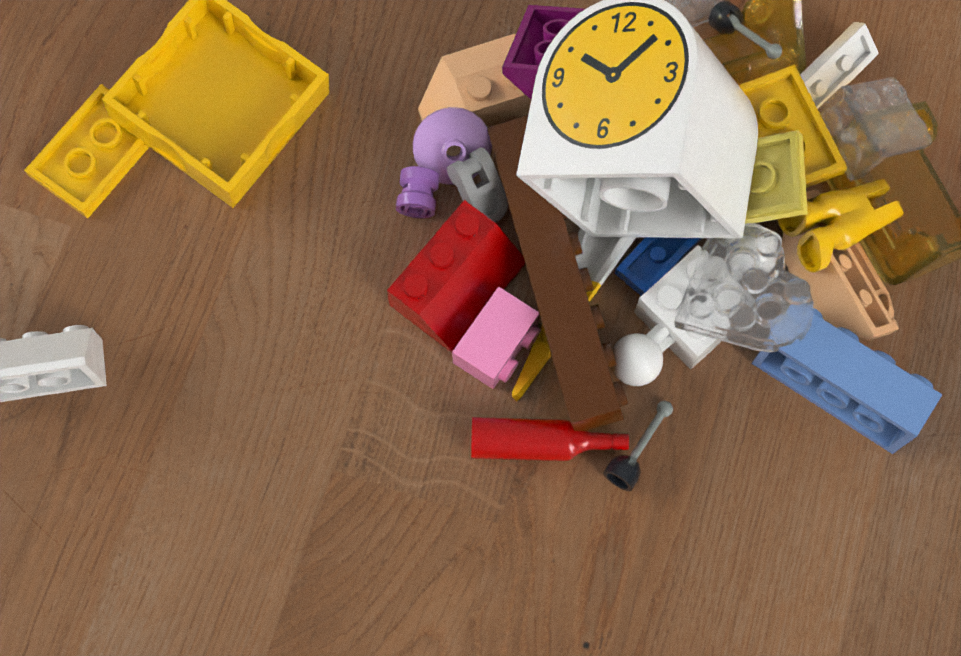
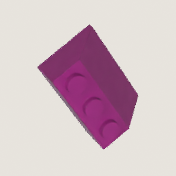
(531, 41)

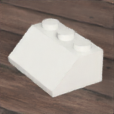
(51, 363)

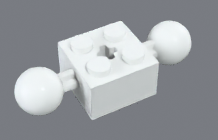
(640, 355)

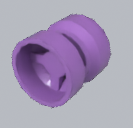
(417, 192)

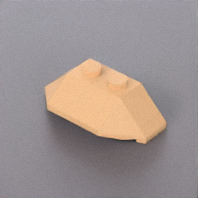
(476, 83)
(846, 290)

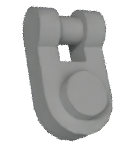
(485, 196)

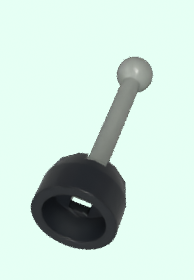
(727, 25)
(624, 469)

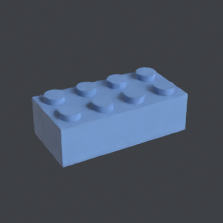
(853, 383)

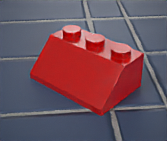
(455, 275)

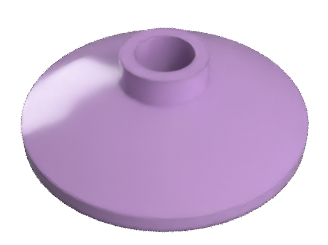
(444, 129)

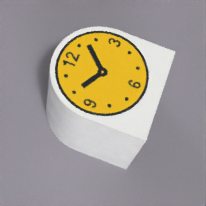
(639, 127)

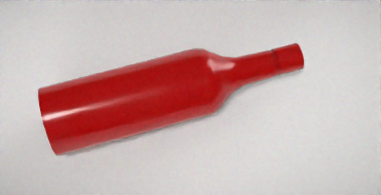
(537, 439)

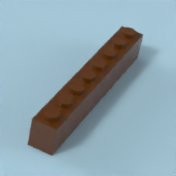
(560, 292)

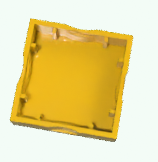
(217, 97)

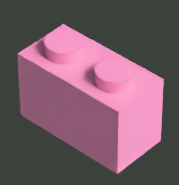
(496, 338)

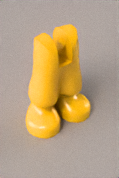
(848, 221)

